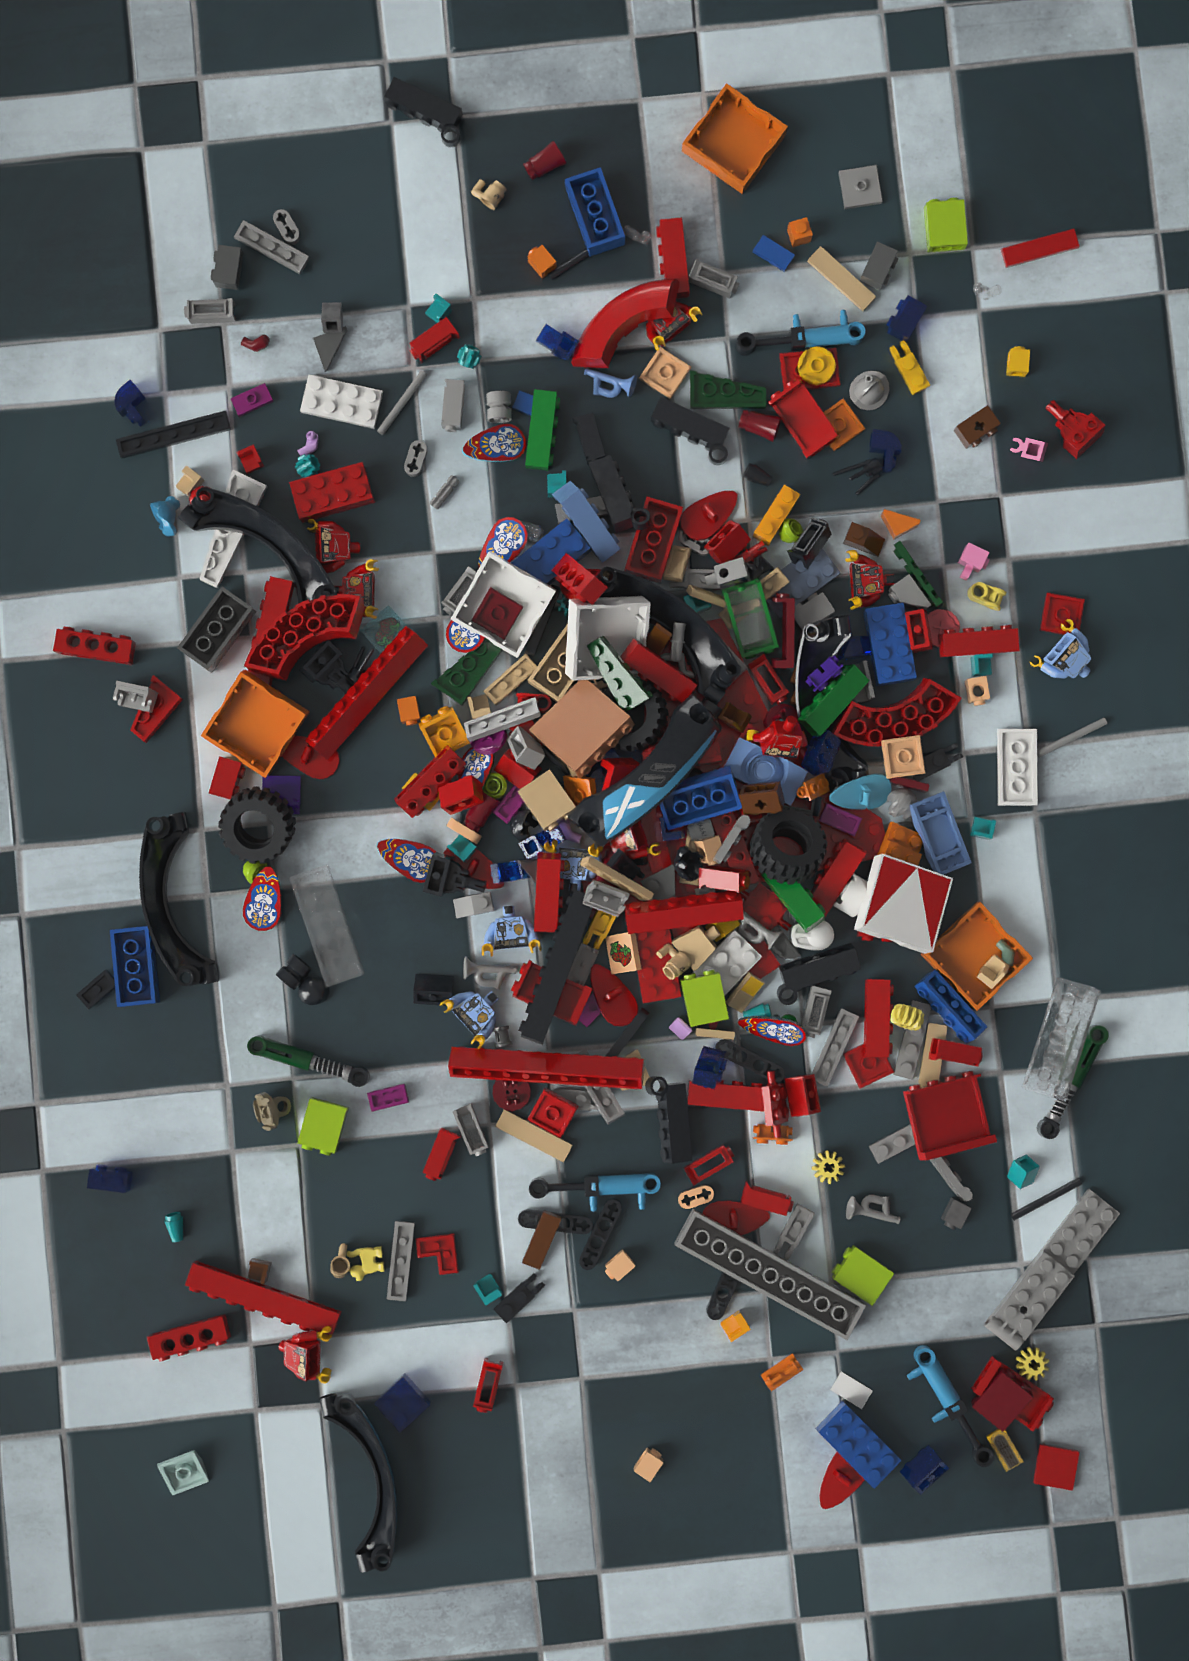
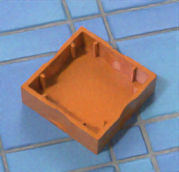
(734, 138)
(255, 723)
(965, 950)

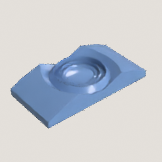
(753, 768)
(939, 834)

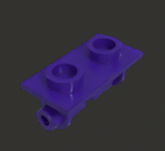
(820, 679)

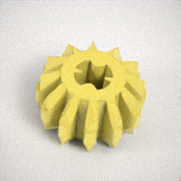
(907, 1017)
(825, 1173)
(1040, 1365)

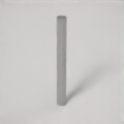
(401, 403)
(1071, 737)

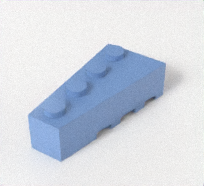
(587, 521)

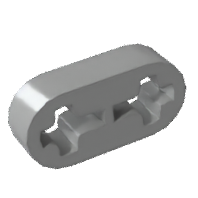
(283, 228)
(419, 460)
(694, 547)

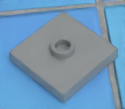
(860, 187)

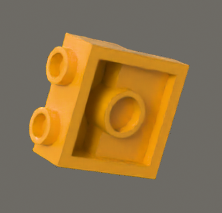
(443, 730)

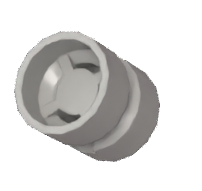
(499, 407)

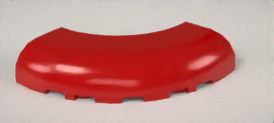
(621, 317)
(301, 630)
(906, 718)

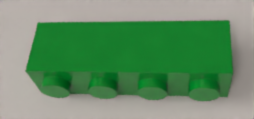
(541, 430)
(832, 700)
(798, 903)

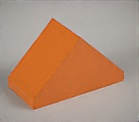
(898, 523)

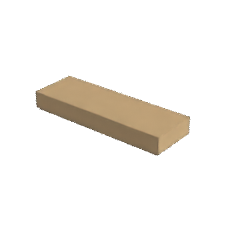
(510, 679)

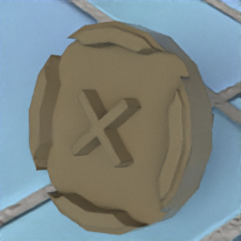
(267, 1111)

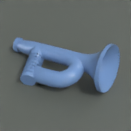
(627, 384)

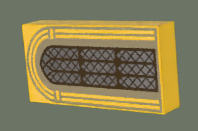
(1004, 1449)

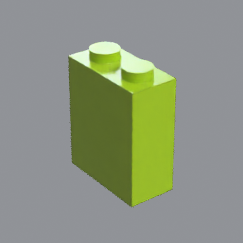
(945, 225)
(704, 998)
(322, 1126)
(862, 1274)

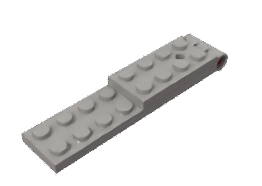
(1051, 1270)

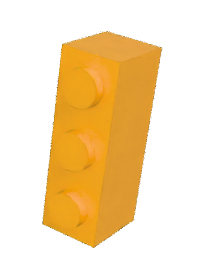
(776, 515)

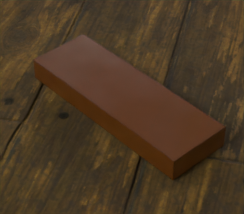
(541, 1239)

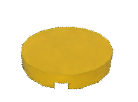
(816, 365)

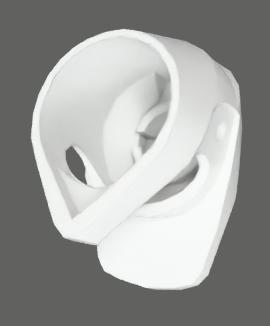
(815, 939)

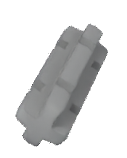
(444, 492)

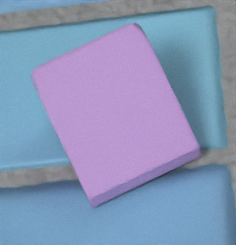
(680, 1028)

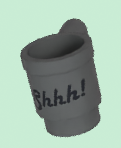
(701, 830)

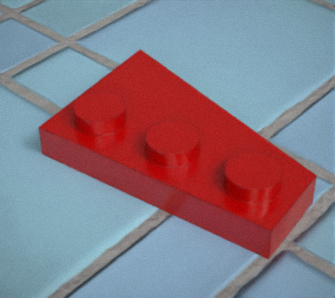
(148, 723)

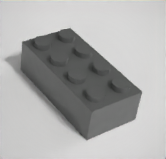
(216, 629)

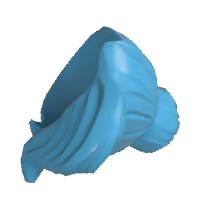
(166, 514)

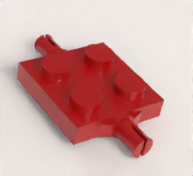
(765, 907)
(775, 1104)

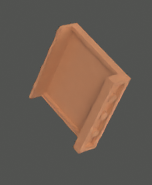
(582, 727)

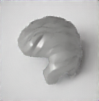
(900, 802)

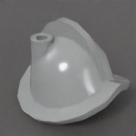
(869, 390)

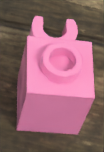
(1031, 449)
(973, 559)

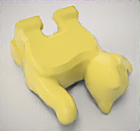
(368, 1259)

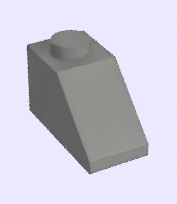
(908, 592)
(525, 748)
(473, 905)

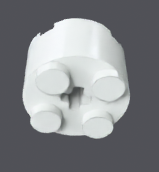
(852, 896)

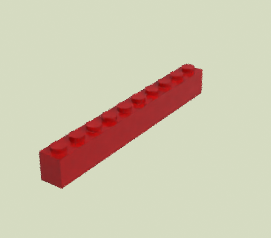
(546, 1067)

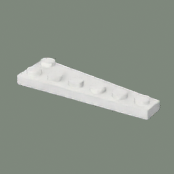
(226, 542)

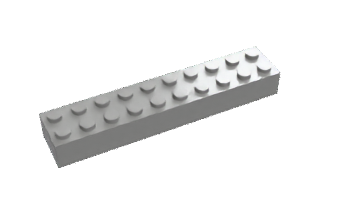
(769, 1274)

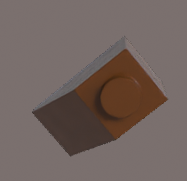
(864, 539)
(658, 639)

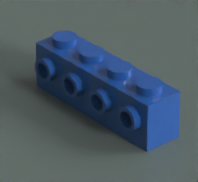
(950, 1006)

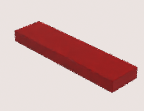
(1040, 248)

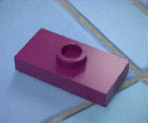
(251, 399)
(509, 805)
(840, 819)
(590, 1011)
(388, 1097)

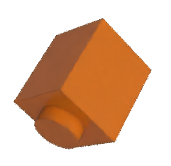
(799, 232)
(541, 261)
(409, 710)

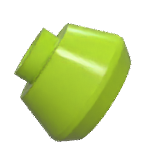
(790, 530)
(495, 789)
(251, 870)

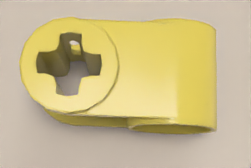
(990, 597)

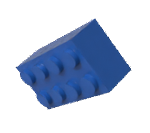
(595, 211)
(550, 549)
(889, 644)
(701, 798)
(134, 966)
(858, 1444)

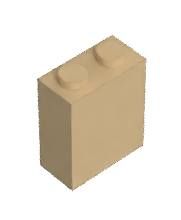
(547, 801)

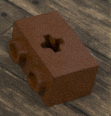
(983, 418)
(762, 798)

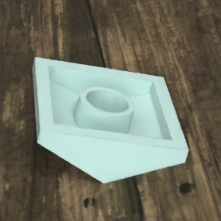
(183, 1472)

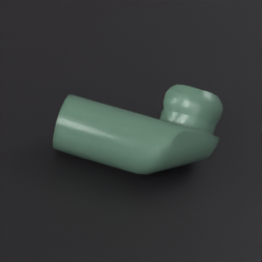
(1007, 952)

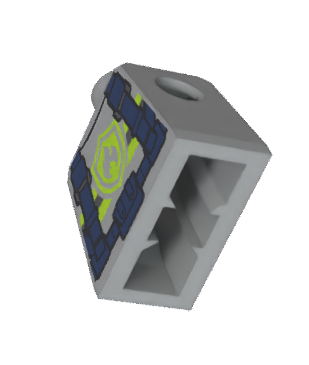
(737, 574)

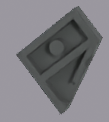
(661, 883)

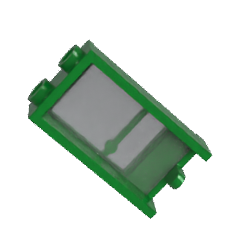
(750, 618)

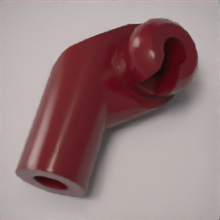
(257, 344)

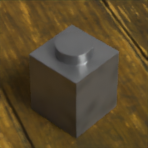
(332, 317)
(955, 1214)

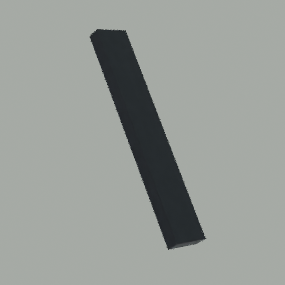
(173, 434)

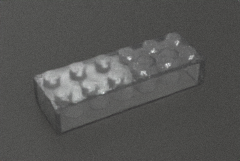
(327, 926)
(1061, 1039)

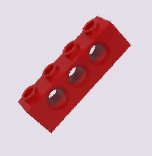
(578, 580)
(123, 655)
(216, 1324)

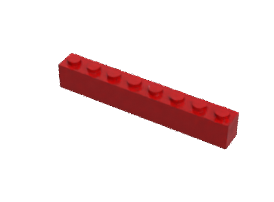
(366, 692)
(262, 1298)

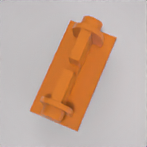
(814, 787)
(764, 1134)
(781, 1372)

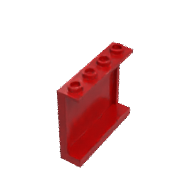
(947, 1116)

